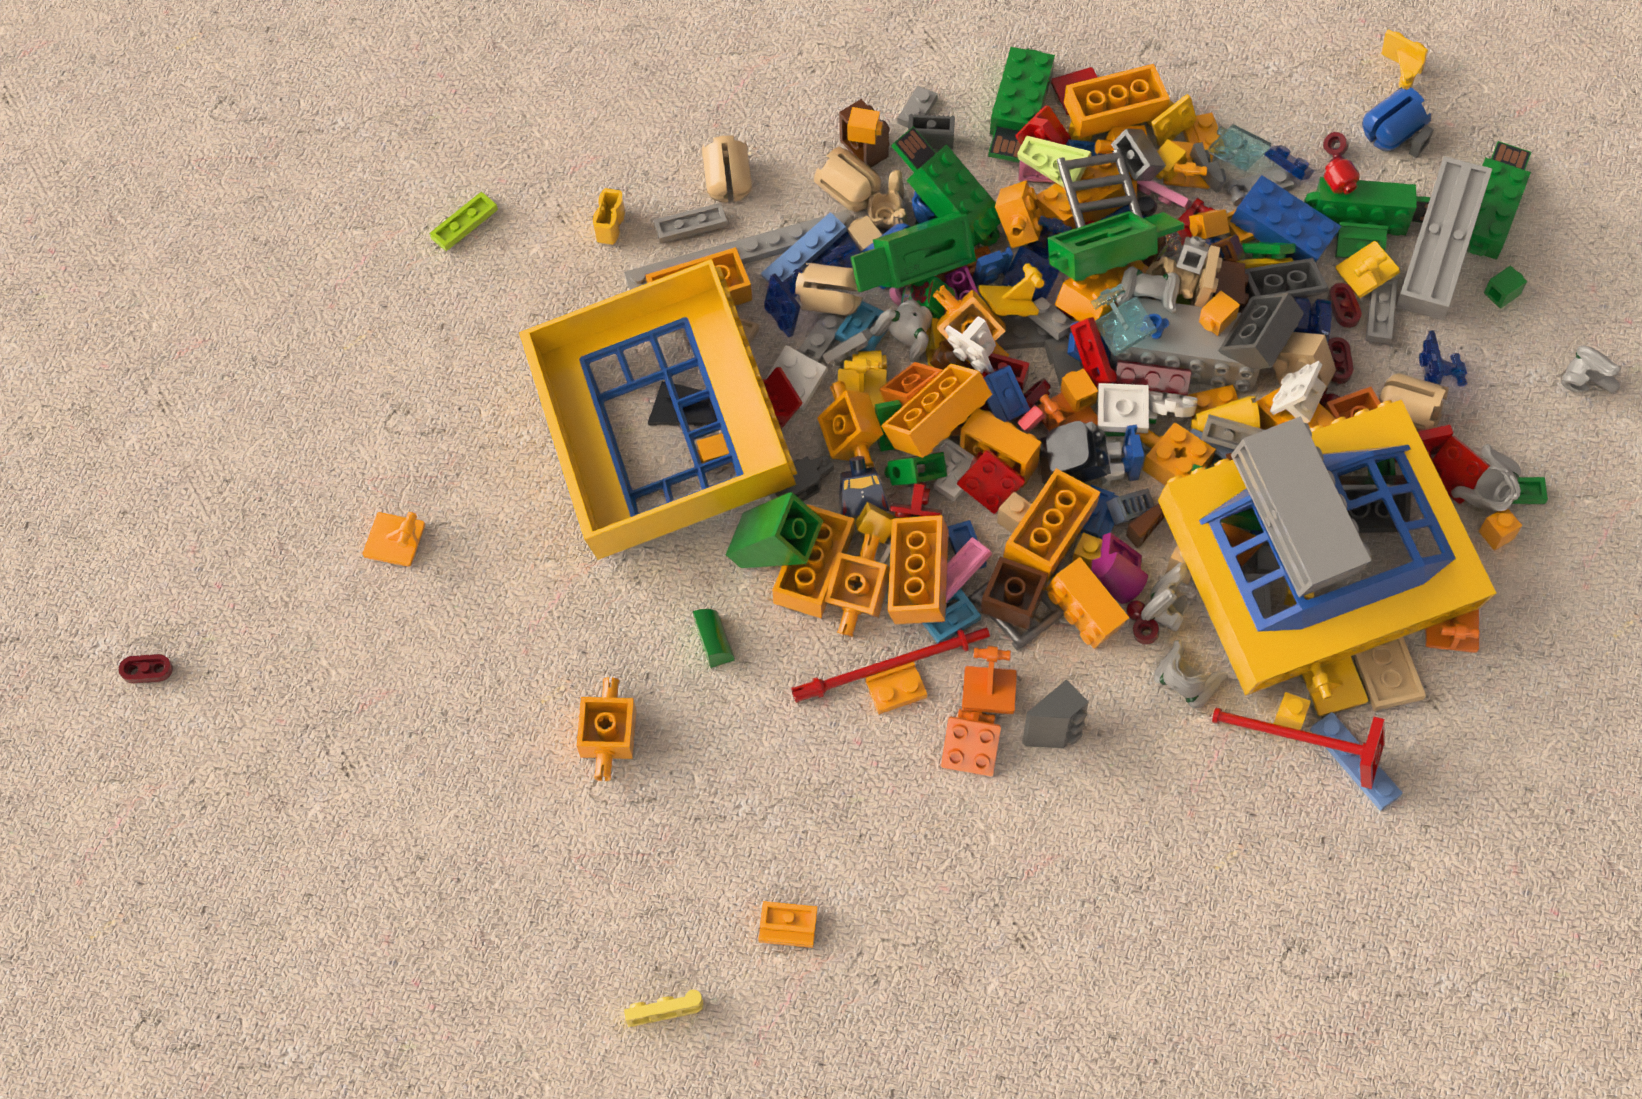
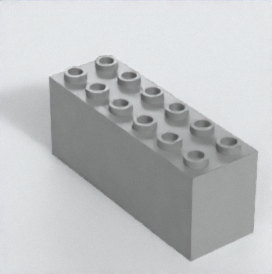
(1444, 238)
(1190, 347)
(1301, 506)

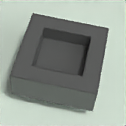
(1420, 141)

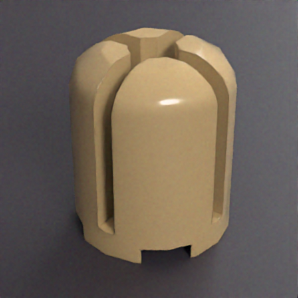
(732, 153)
(848, 179)
(813, 297)
(1420, 398)

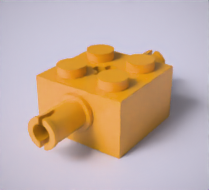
(1019, 214)
(965, 311)
(850, 424)
(1174, 453)
(853, 570)
(604, 743)

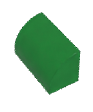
(713, 637)

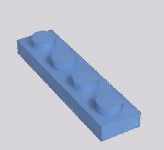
(806, 248)
(1384, 789)

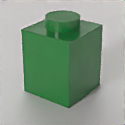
(1505, 286)

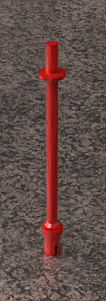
(819, 687)

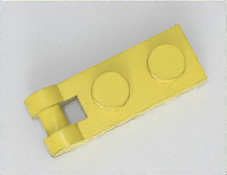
(664, 1009)

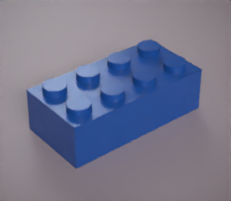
(1282, 218)

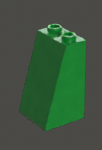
(775, 534)

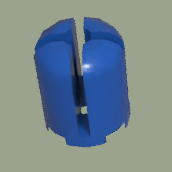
(1395, 119)

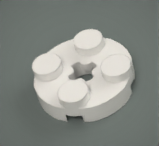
(1172, 403)

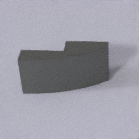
(1215, 176)
(1058, 356)

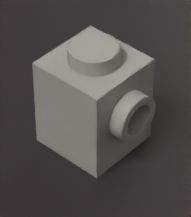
(1193, 254)

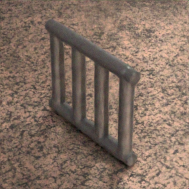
(1123, 178)
(1038, 625)

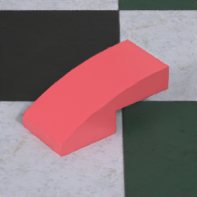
(1031, 419)

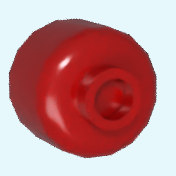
(1341, 176)

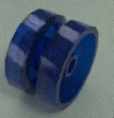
(1316, 319)

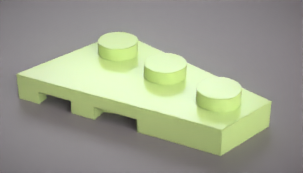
(1043, 157)

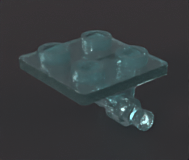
(1238, 147)
(1124, 324)

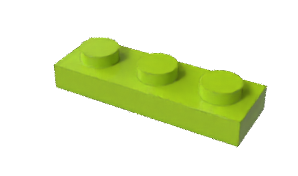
(463, 221)

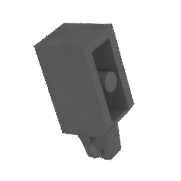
(808, 477)

